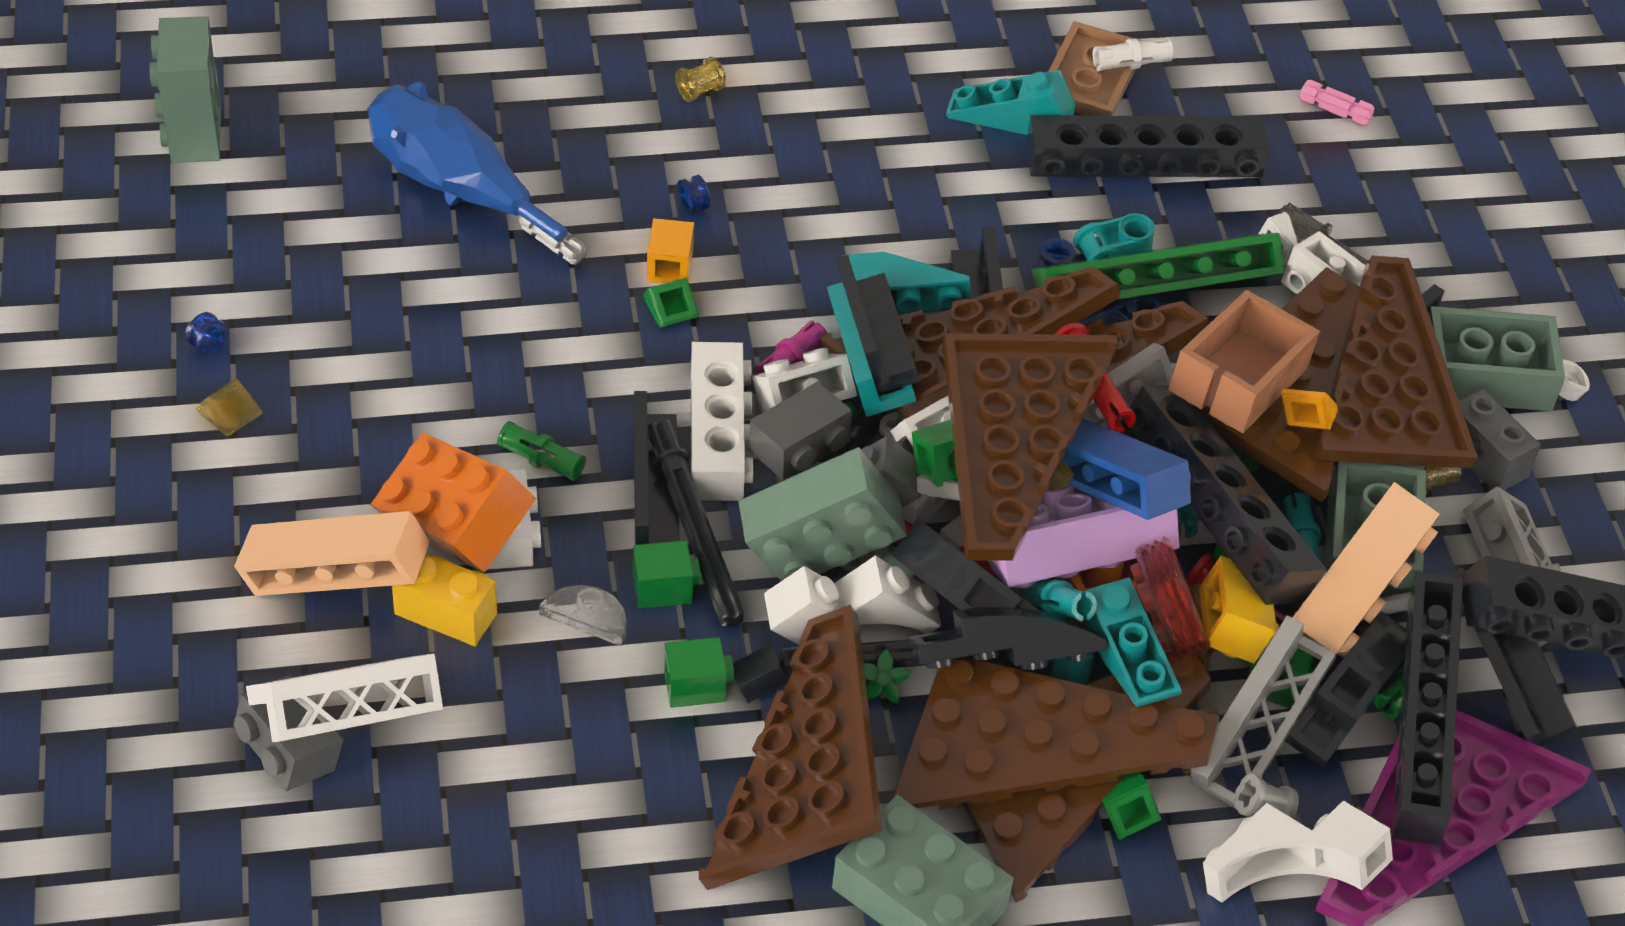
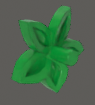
(884, 677)

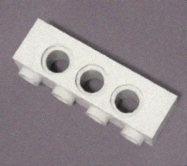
(718, 420)

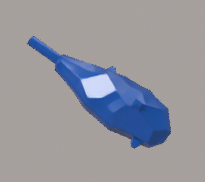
(449, 154)

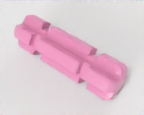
(1337, 102)

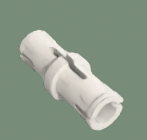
(1133, 53)

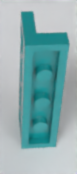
(861, 371)

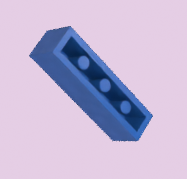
(1127, 471)

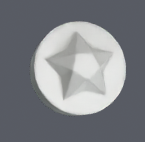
(1575, 382)

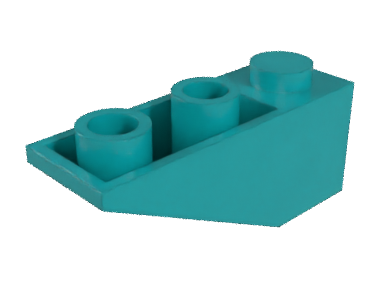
(1010, 102)
(913, 283)
(1132, 645)

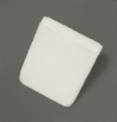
(1282, 224)

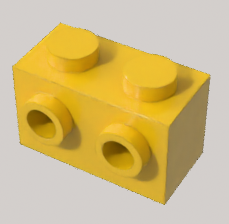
(448, 600)
(1235, 614)

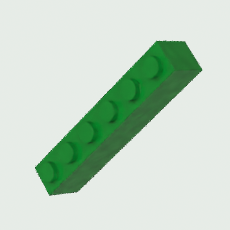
(1182, 265)

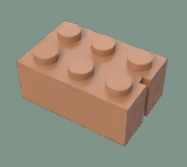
(1243, 360)

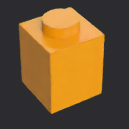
(669, 250)

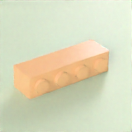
(333, 553)
(1365, 569)

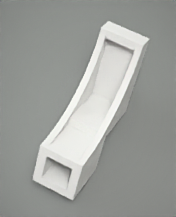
(874, 590)
(1271, 844)

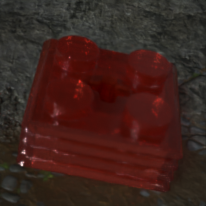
(1169, 599)

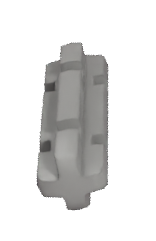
(571, 248)

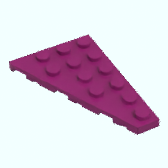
(1495, 791)

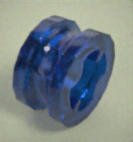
(693, 194)
(1056, 248)
(207, 333)

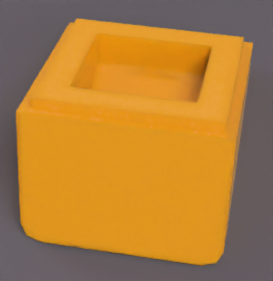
(1309, 408)

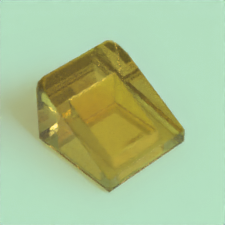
(229, 408)

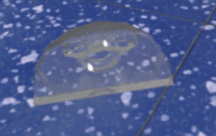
(587, 610)

